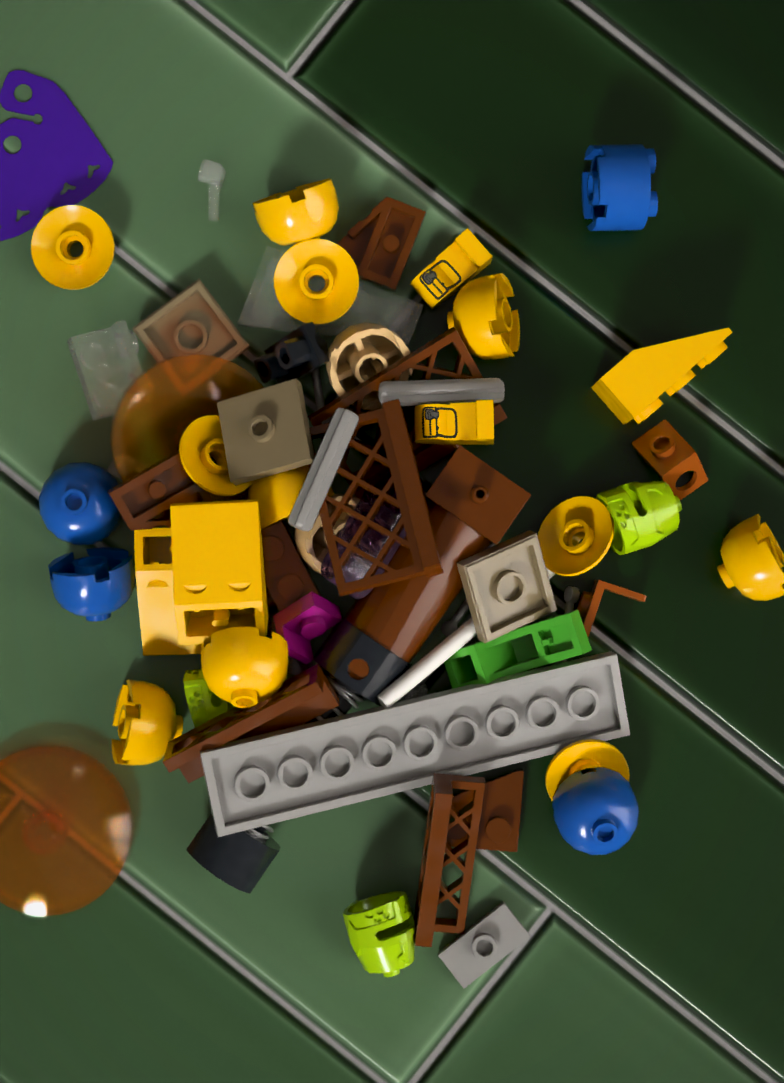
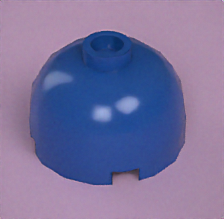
(78, 505)
(93, 583)
(596, 811)

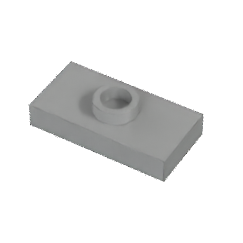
(483, 944)

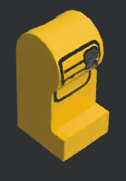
(452, 269)
(455, 423)

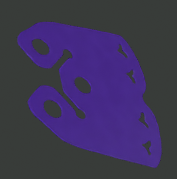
(48, 155)

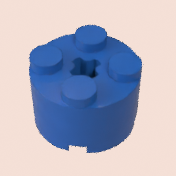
(619, 187)

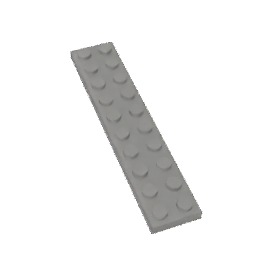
(402, 745)

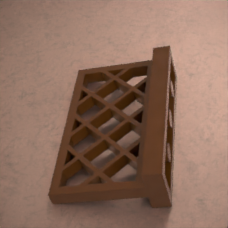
(424, 453)
(409, 500)

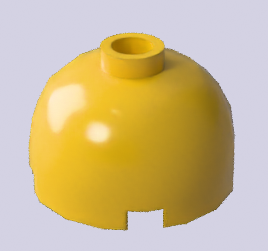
(298, 213)
(485, 317)
(278, 494)
(752, 561)
(244, 666)
(144, 723)

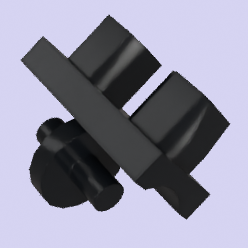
(293, 356)

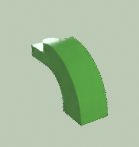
(519, 650)

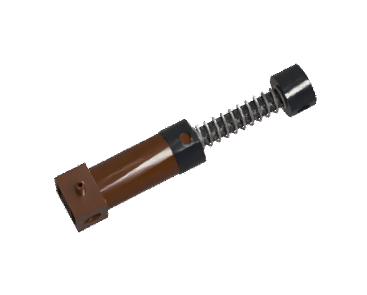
(385, 630)

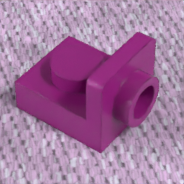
(305, 621)

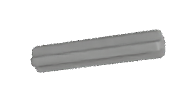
(441, 391)
(323, 469)

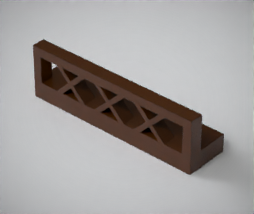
(294, 704)
(435, 859)

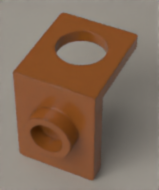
(670, 457)
(590, 601)

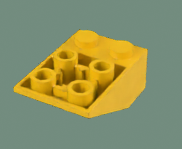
(647, 372)
(217, 568)
(156, 594)

